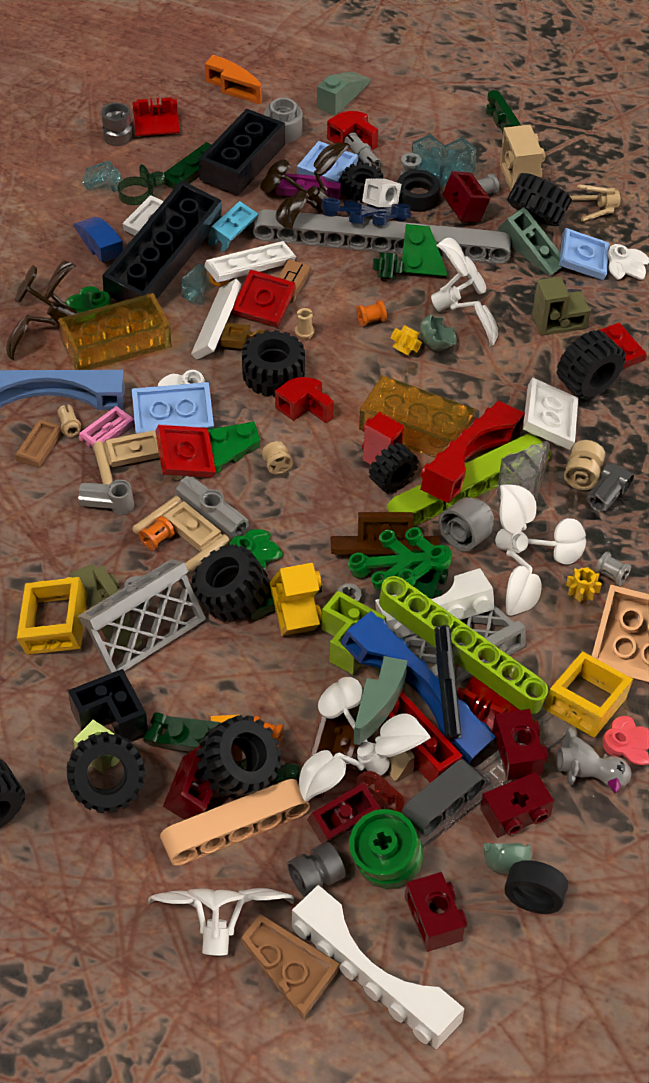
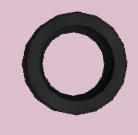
(421, 179)
(536, 887)

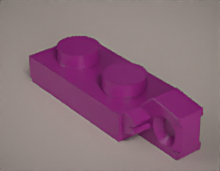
(306, 182)

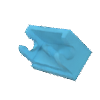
(231, 225)

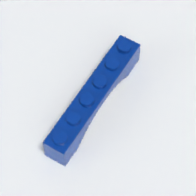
(372, 640)

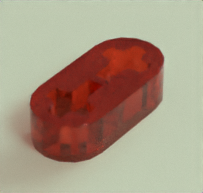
(382, 791)

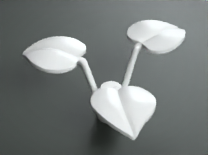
(449, 296)
(516, 510)
(397, 736)
(216, 932)

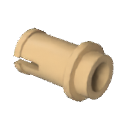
(304, 327)
(69, 424)

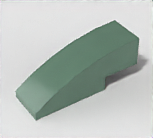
(379, 698)

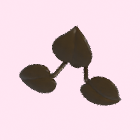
(293, 205)
(56, 310)

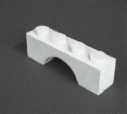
(466, 598)

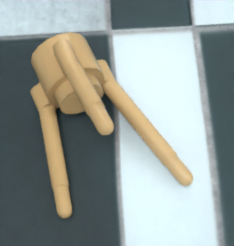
(607, 199)

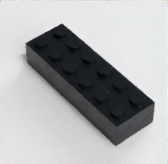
(163, 244)

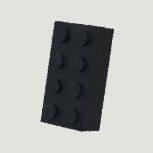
(242, 151)

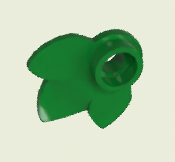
(88, 299)
(258, 543)

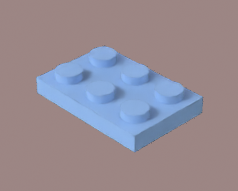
(172, 405)

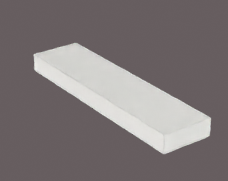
(256, 259)
(216, 319)

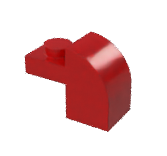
(352, 122)
(304, 395)

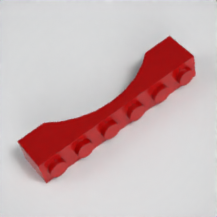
(446, 473)

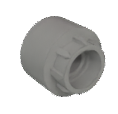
(288, 112)
(466, 523)

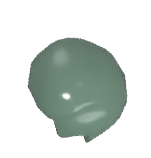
(435, 334)
(502, 856)

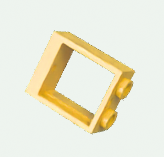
(52, 637)
(589, 716)

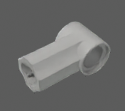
(115, 495)

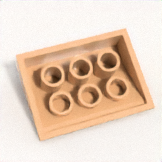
(625, 633)

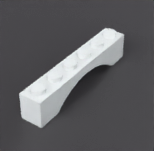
(423, 1008)

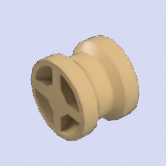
(277, 457)

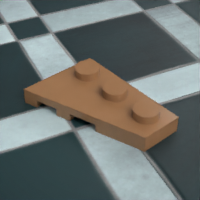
(290, 963)

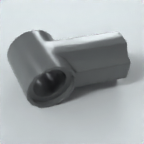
(611, 483)

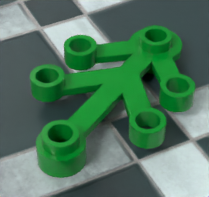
(434, 558)

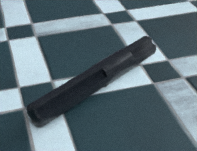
(447, 682)

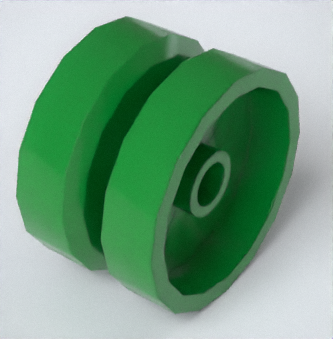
(386, 848)

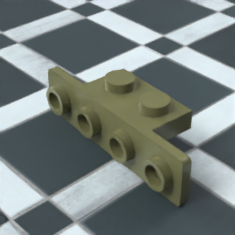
(99, 587)

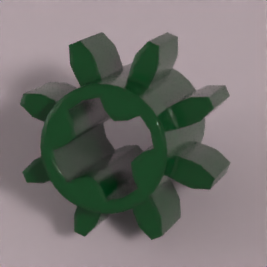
(387, 265)

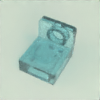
(101, 174)
(194, 284)

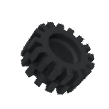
(354, 176)
(393, 468)

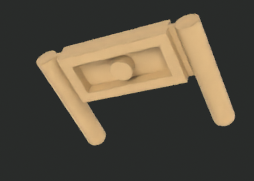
(125, 451)
(190, 526)

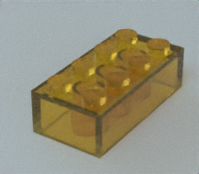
(115, 332)
(427, 417)

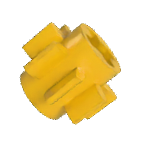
(406, 340)
(583, 584)

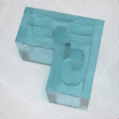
(444, 159)

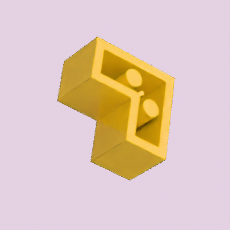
(293, 598)

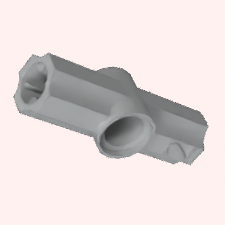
(212, 506)

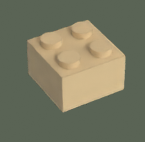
(520, 153)

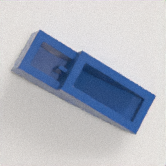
(100, 238)

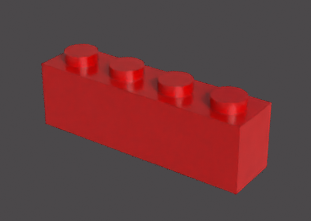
(436, 753)

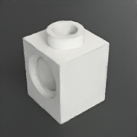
(381, 192)

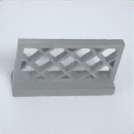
(138, 594)
(509, 639)

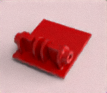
(155, 118)
(484, 701)

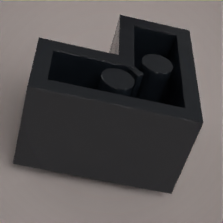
(110, 700)

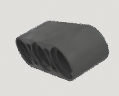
(443, 797)

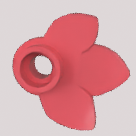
(627, 740)

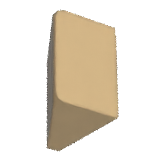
(401, 765)

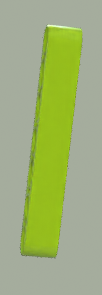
(480, 477)
(467, 656)

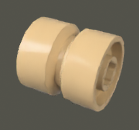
(584, 465)

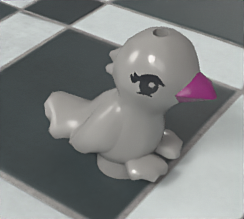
(582, 761)

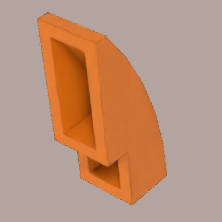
(233, 79)

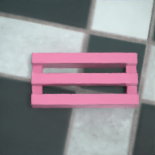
(109, 430)

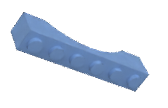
(95, 387)

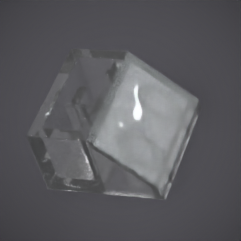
(525, 469)

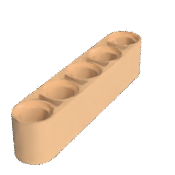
(234, 822)

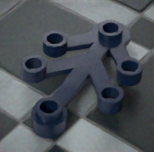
(357, 211)

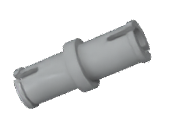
(363, 150)

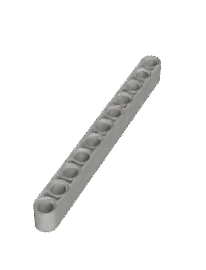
(389, 238)

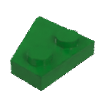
(421, 253)
(233, 443)

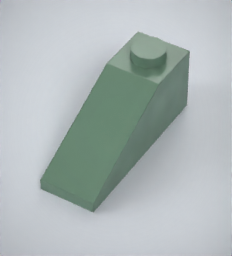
(339, 90)
(531, 241)

